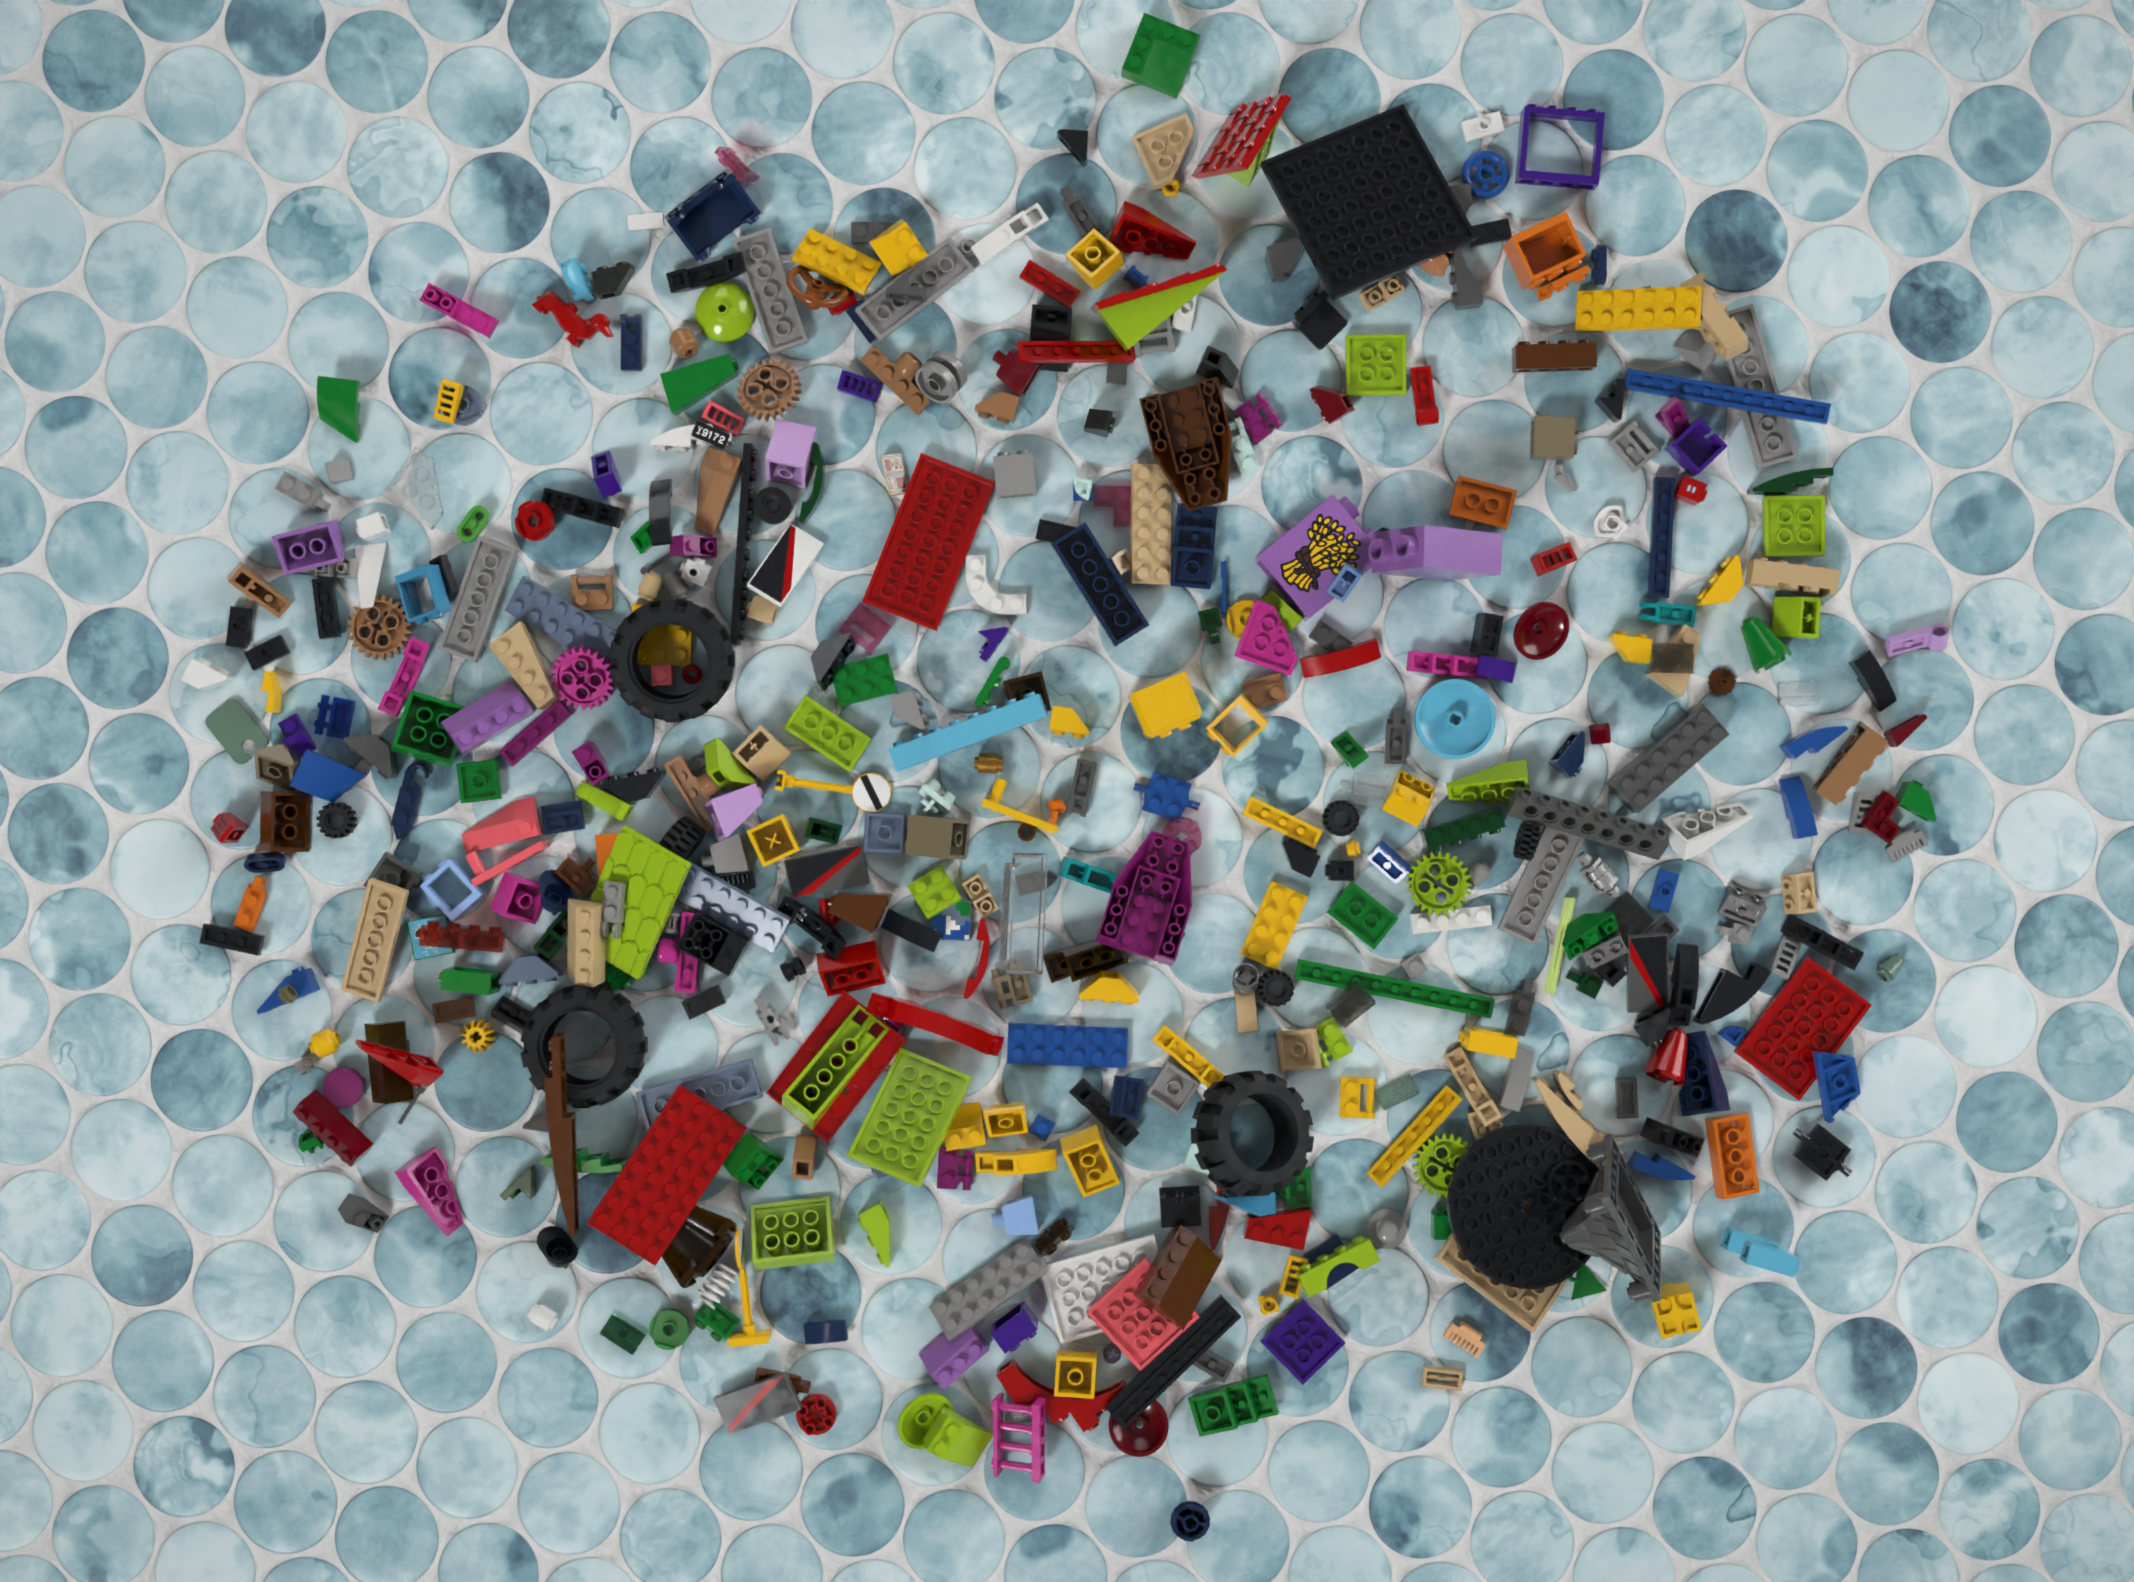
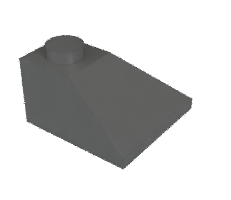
(1283, 258)

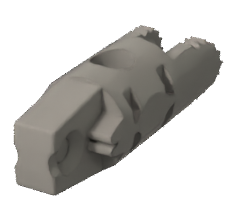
(767, 1010)

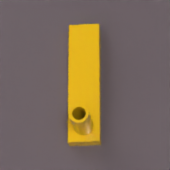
(993, 804)

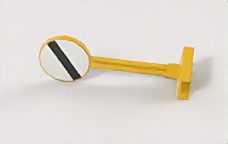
(869, 792)
(749, 1335)

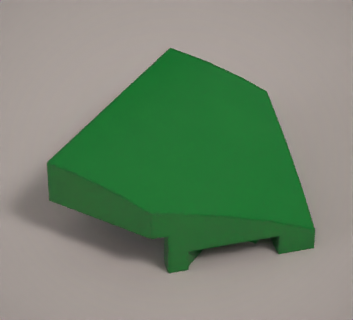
(1300, 1191)

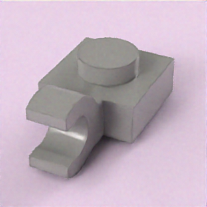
(1736, 933)

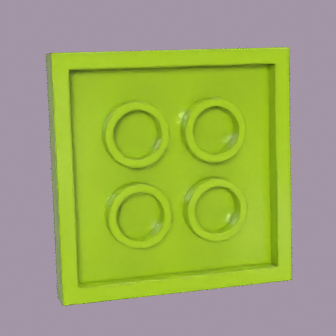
(1375, 365)
(1793, 526)

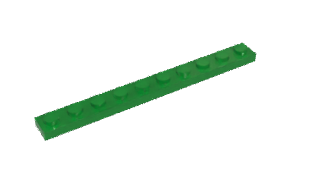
(1395, 988)

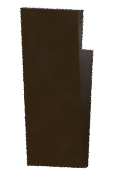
(1082, 960)
(385, 1083)

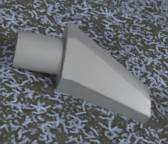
(1564, 478)

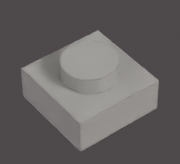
(1413, 966)

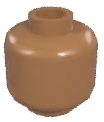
(684, 343)

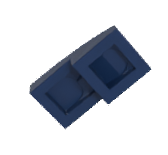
(825, 1332)

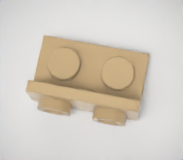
(1798, 893)

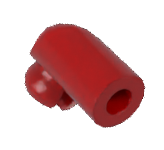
(823, 910)

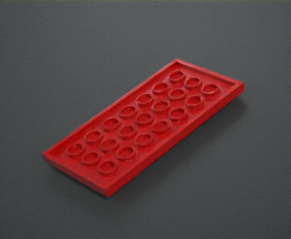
(928, 542)
(666, 1175)

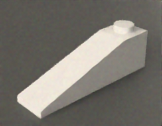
(1698, 831)

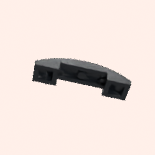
(707, 274)
(660, 512)
(815, 925)
(1099, 1107)

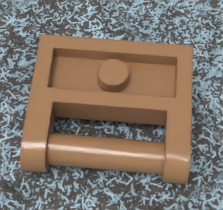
(593, 599)

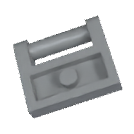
(1161, 331)
(1629, 449)

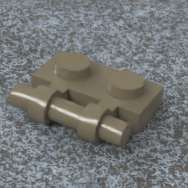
(1018, 985)

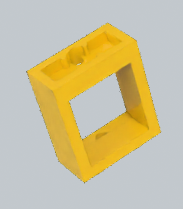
(1252, 711)
(1488, 1042)

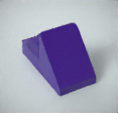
(995, 637)
(296, 735)

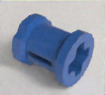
(1135, 277)

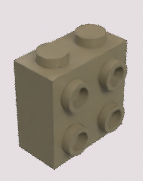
(1553, 438)

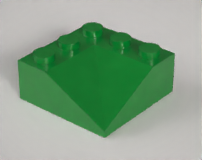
(1160, 55)
(421, 730)

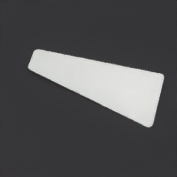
(369, 567)

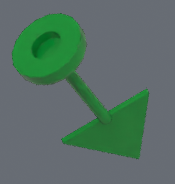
(1585, 1284)

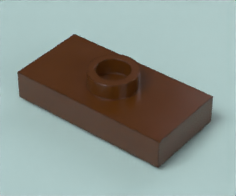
(454, 1009)

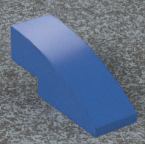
(1811, 741)
(1797, 808)
(1658, 1167)

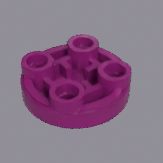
(344, 1087)

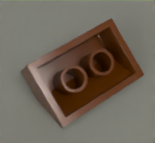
(284, 821)

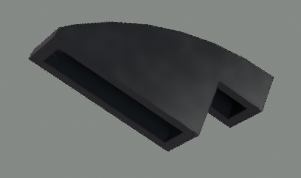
(1730, 992)

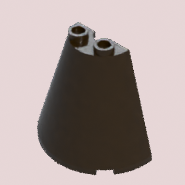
(698, 1245)

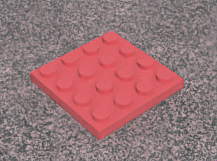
(1133, 1324)

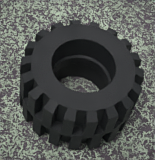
(683, 837)

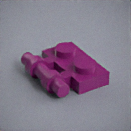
(1253, 423)
(948, 1169)

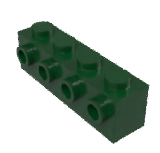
(1461, 828)

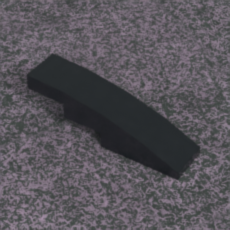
(583, 508)
(1822, 942)

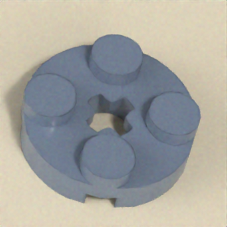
(473, 410)

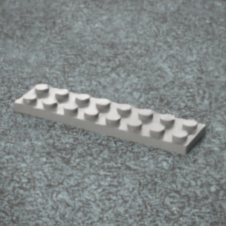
(1752, 370)

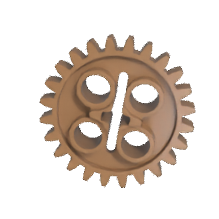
(779, 376)
(397, 635)

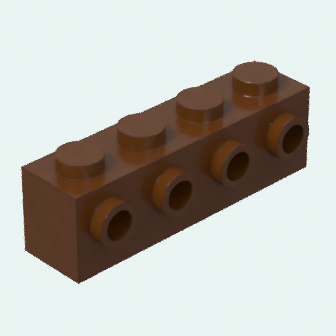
(1554, 357)

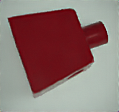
(1014, 374)

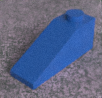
(301, 980)

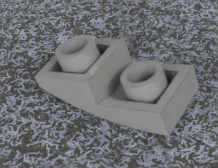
(344, 569)

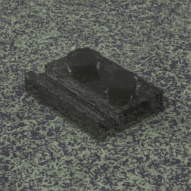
(1672, 658)
(1350, 1004)

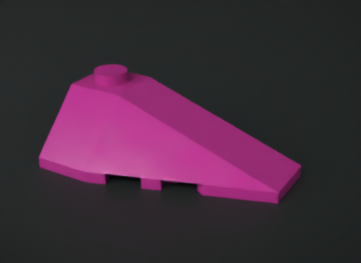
(430, 1186)

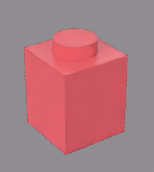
(663, 675)

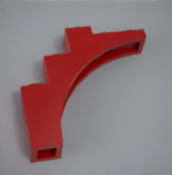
(1026, 1390)

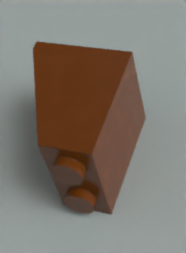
(860, 908)

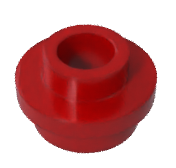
(691, 679)

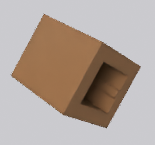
(999, 406)
(804, 1157)

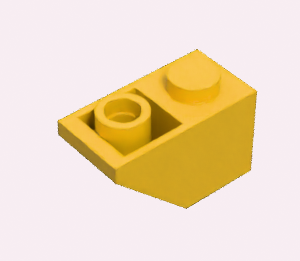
(1630, 648)
(1066, 720)

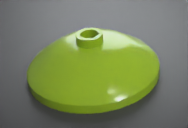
(731, 323)
(913, 1426)

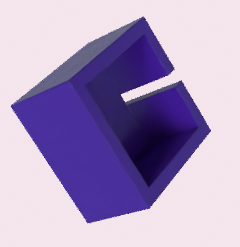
(1693, 450)
(1015, 1327)

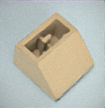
(762, 753)

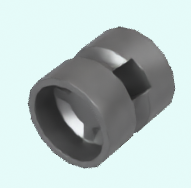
(1245, 979)

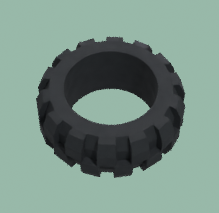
(1290, 1132)

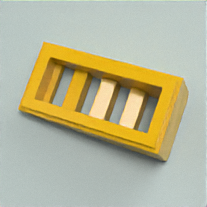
(457, 395)
(1287, 1291)

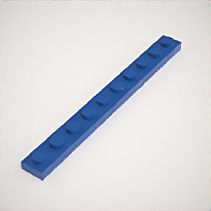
(1727, 396)

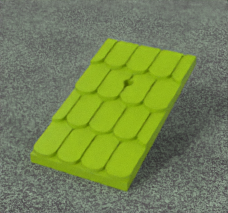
(652, 886)

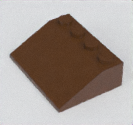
(1178, 1276)

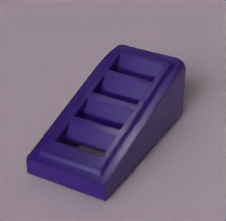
(841, 386)

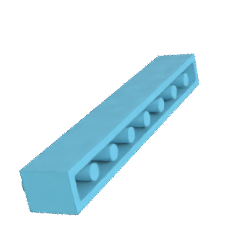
(965, 733)

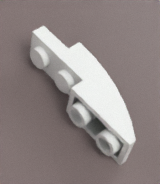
(1009, 233)
(681, 440)

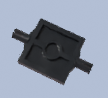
(1822, 1152)

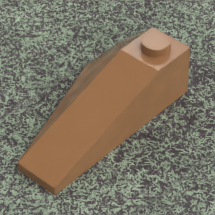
(716, 484)

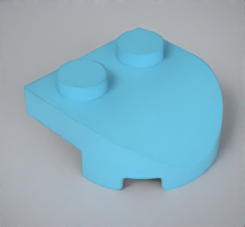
(575, 278)

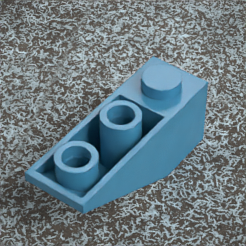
(1251, 1205)

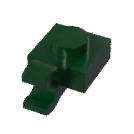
(1210, 621)
(1586, 983)

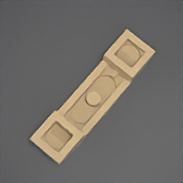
(1472, 1086)

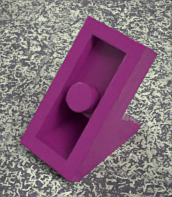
(1673, 417)

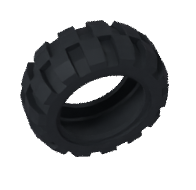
(639, 693)
(619, 1015)

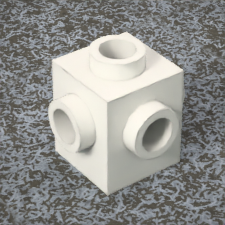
(703, 571)

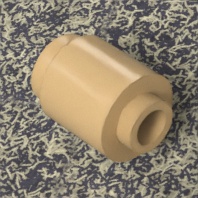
(650, 586)

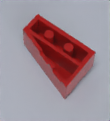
(1284, 1228)

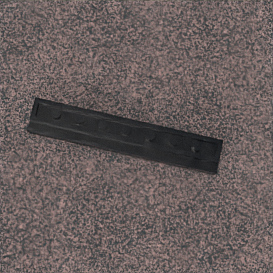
(1172, 1362)

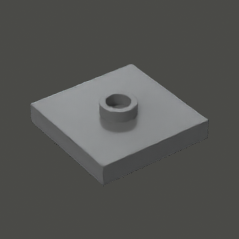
(1173, 1088)

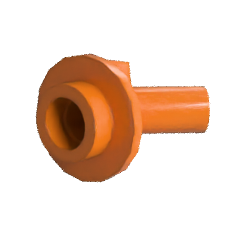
(1056, 806)

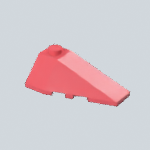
(510, 824)

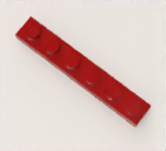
(1073, 352)

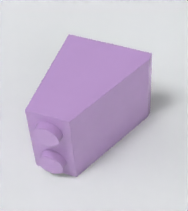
(790, 453)
(732, 809)

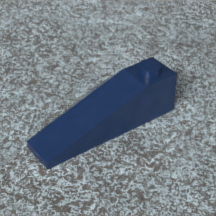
(1703, 1083)

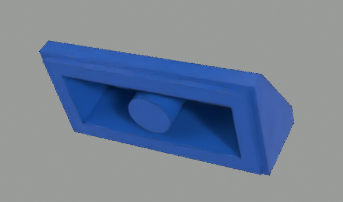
(1389, 862)

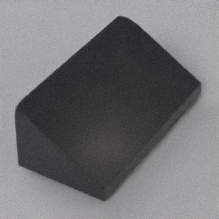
(511, 1014)

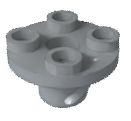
(1386, 1228)

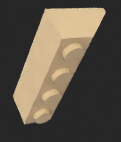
(585, 943)

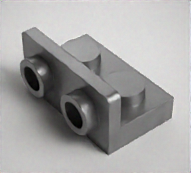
(1742, 906)
(1605, 950)

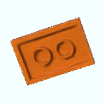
(1482, 502)

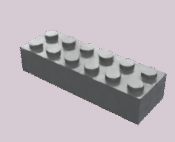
(1667, 758)

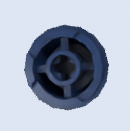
(1190, 1521)

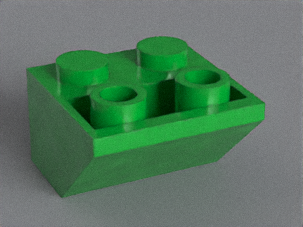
(752, 1161)

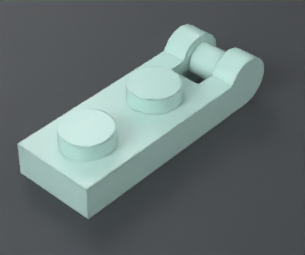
(1242, 450)

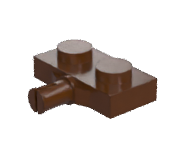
(578, 876)

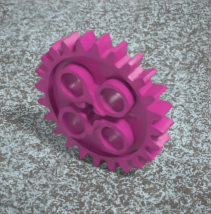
(571, 689)

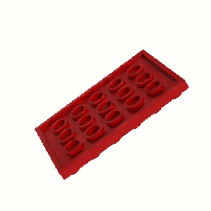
(1804, 1017)

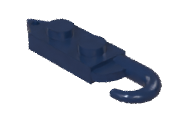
(407, 801)

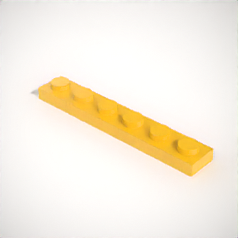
(1414, 1136)

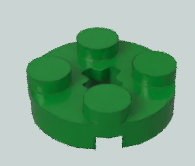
(679, 1322)

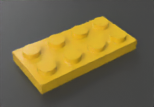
(836, 261)
(1273, 925)

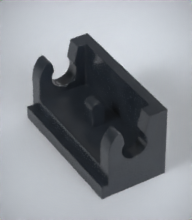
(1486, 634)

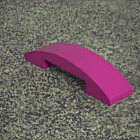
(406, 677)

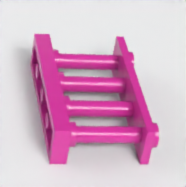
(1035, 1429)

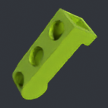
(604, 800)

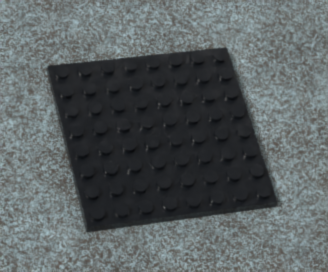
(1368, 201)

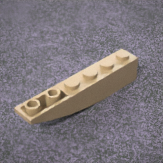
(1567, 1118)

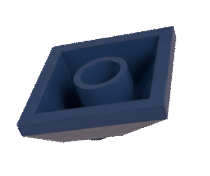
(1570, 755)

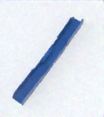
(1223, 577)

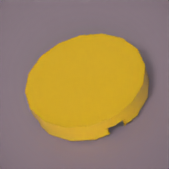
(1237, 617)

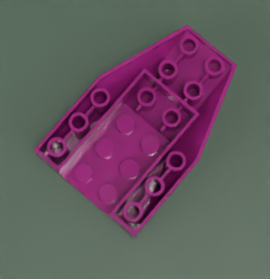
(1150, 901)

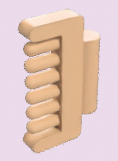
(1469, 1334)

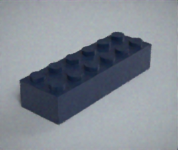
(1099, 584)

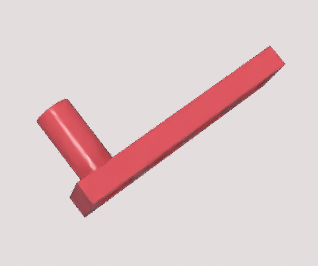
(483, 875)

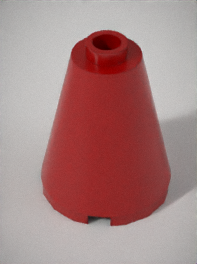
(1669, 1058)

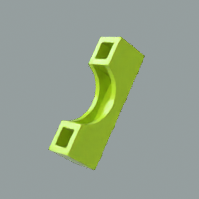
(1314, 1276)

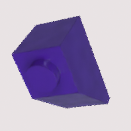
(606, 474)

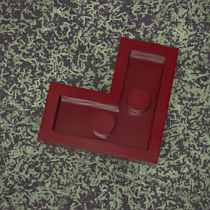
(1878, 817)

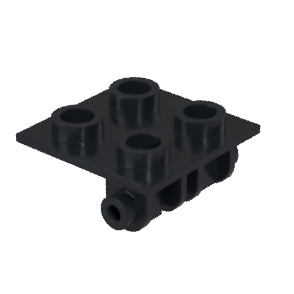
(1180, 1206)

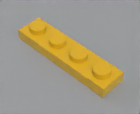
(1282, 822)

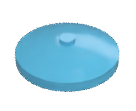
(1454, 719)

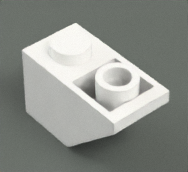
(204, 676)

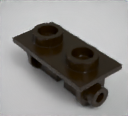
(1060, 1233)

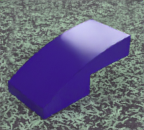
(1495, 668)

